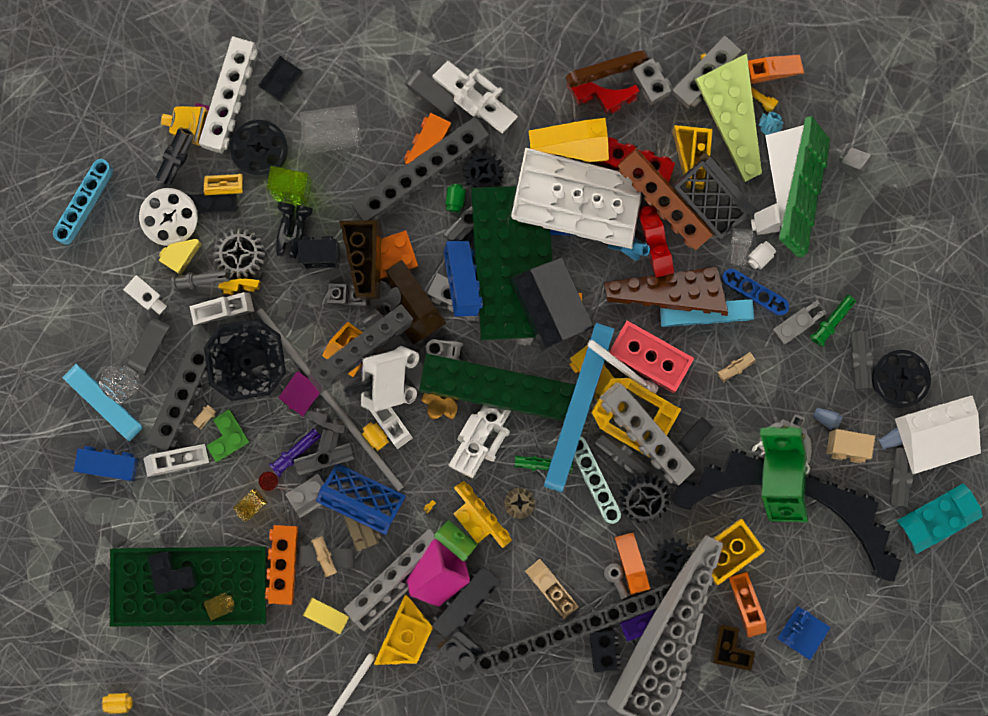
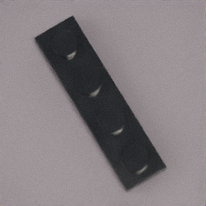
(208, 203)

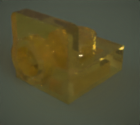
(219, 606)

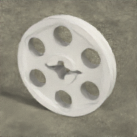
(167, 207)

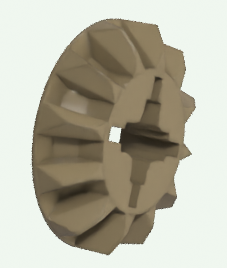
(526, 509)

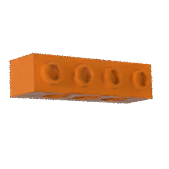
(286, 595)

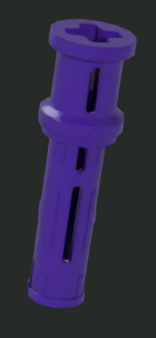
(287, 458)

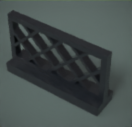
(724, 183)

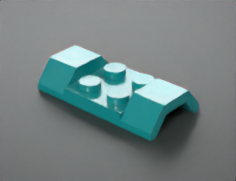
(940, 518)

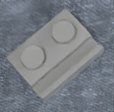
(304, 496)

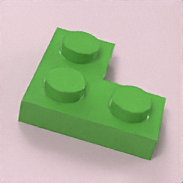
(231, 439)

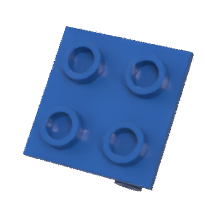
(803, 632)

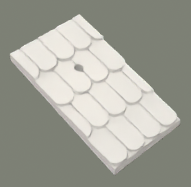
(576, 199)

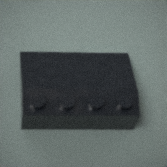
(551, 303)

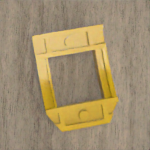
(664, 417)

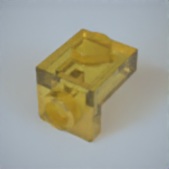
(250, 505)

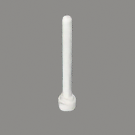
(650, 385)
(352, 685)

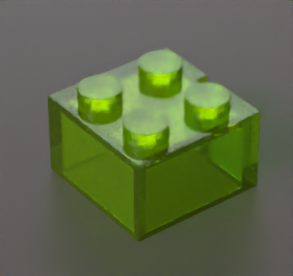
(289, 184)

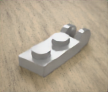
(797, 323)

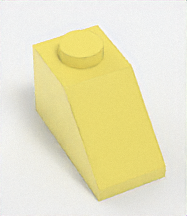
(179, 254)

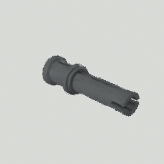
(192, 281)

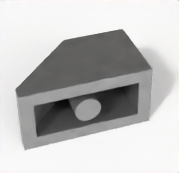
(854, 162)

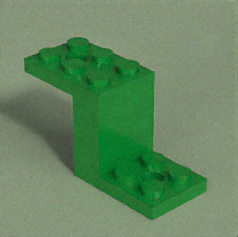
(784, 474)

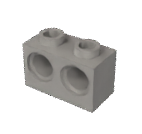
(647, 83)

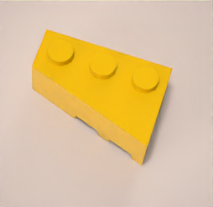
(690, 145)

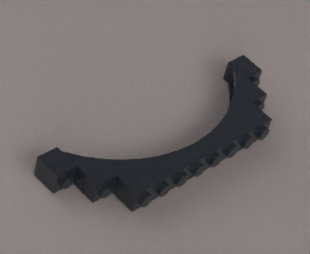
(853, 509)

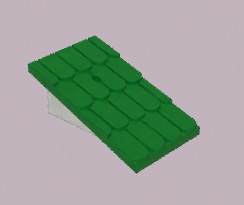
(797, 173)

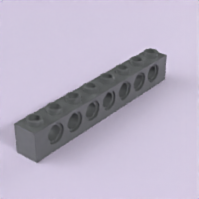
(472, 128)

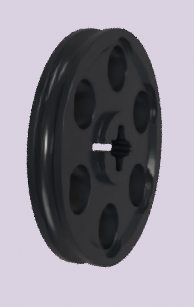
(254, 140)
(908, 373)

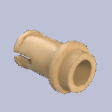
(207, 413)

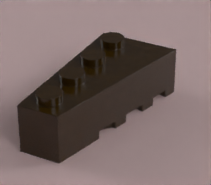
(363, 250)

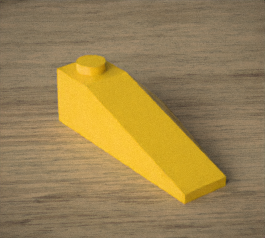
(577, 140)

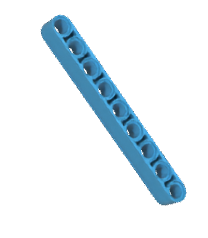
(578, 410)

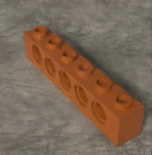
(691, 239)

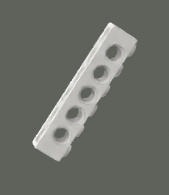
(237, 48)

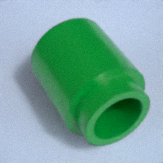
(455, 198)

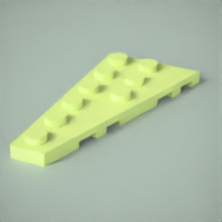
(731, 105)

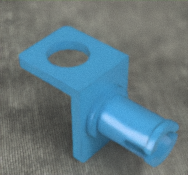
(638, 249)

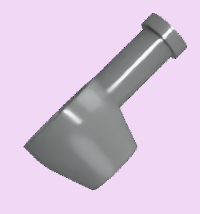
(617, 580)

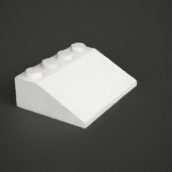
(940, 434)

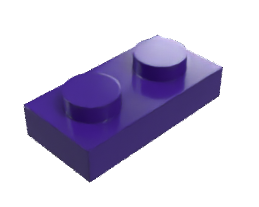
(637, 625)

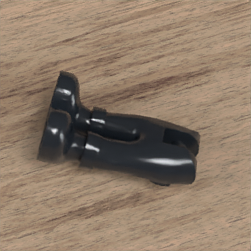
(283, 235)

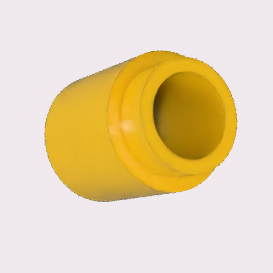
(375, 436)
(117, 703)

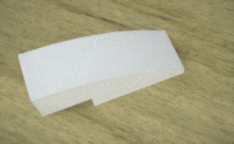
(222, 308)
(392, 426)

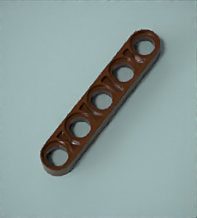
(606, 68)

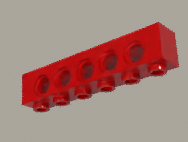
(664, 163)

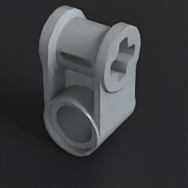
(446, 348)

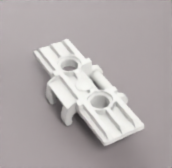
(472, 100)
(474, 435)

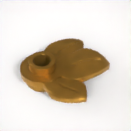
(439, 406)

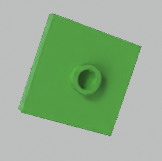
(455, 540)

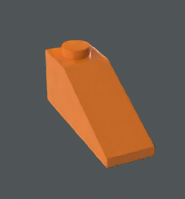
(632, 563)
(748, 605)

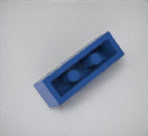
(106, 463)

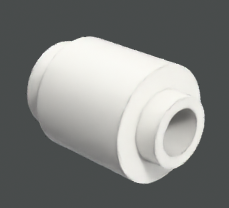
(761, 255)

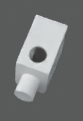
(138, 288)

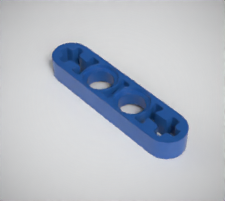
(756, 289)

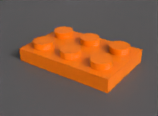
(393, 250)

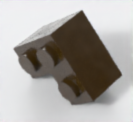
(727, 653)

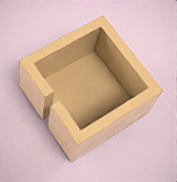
(850, 445)

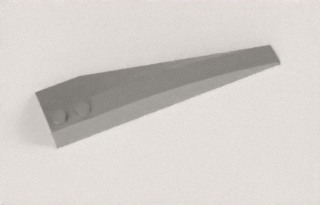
(659, 662)

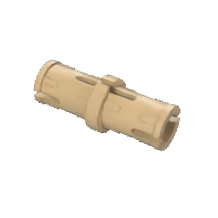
(736, 367)
(324, 556)

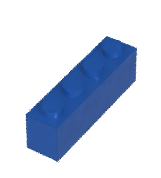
(462, 278)

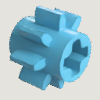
(770, 123)

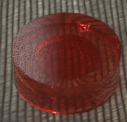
(268, 481)

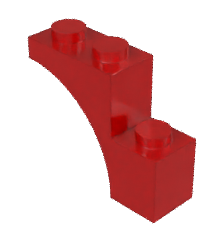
(608, 99)
(654, 236)

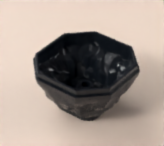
(227, 355)

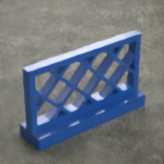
(356, 508)

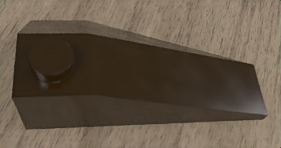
(416, 302)

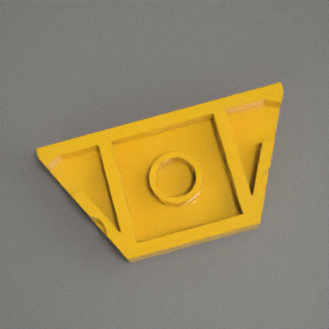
(406, 636)

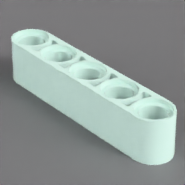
(596, 489)

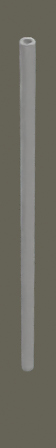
(334, 405)

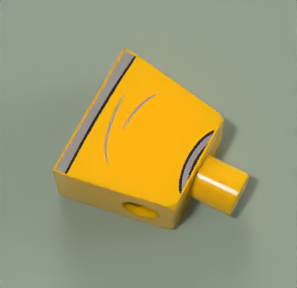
(186, 117)

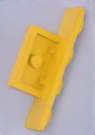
(477, 518)

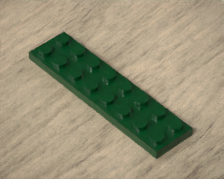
(496, 387)

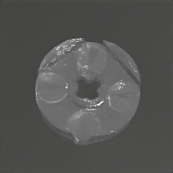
(116, 392)

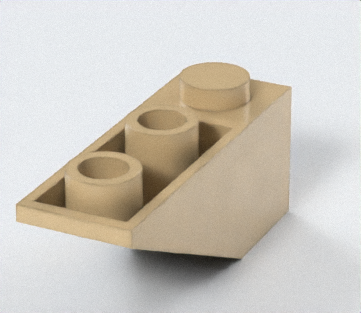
(551, 588)

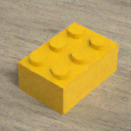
(737, 550)

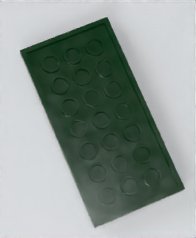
(501, 252)
(219, 570)

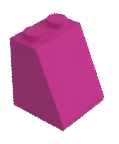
(437, 575)

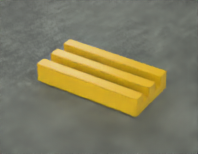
(221, 186)

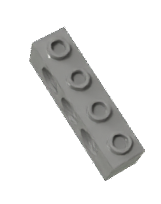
(723, 48)

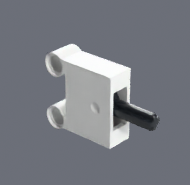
(384, 380)

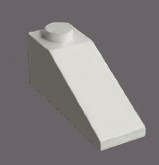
(767, 220)
(175, 460)

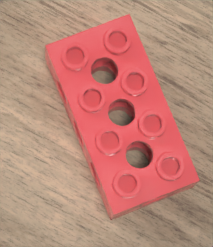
(660, 349)

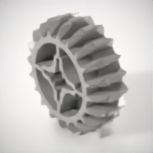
(239, 245)

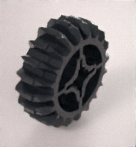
(630, 505)

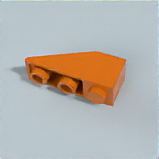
(774, 68)
(433, 132)

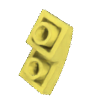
(326, 616)

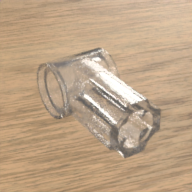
(740, 242)

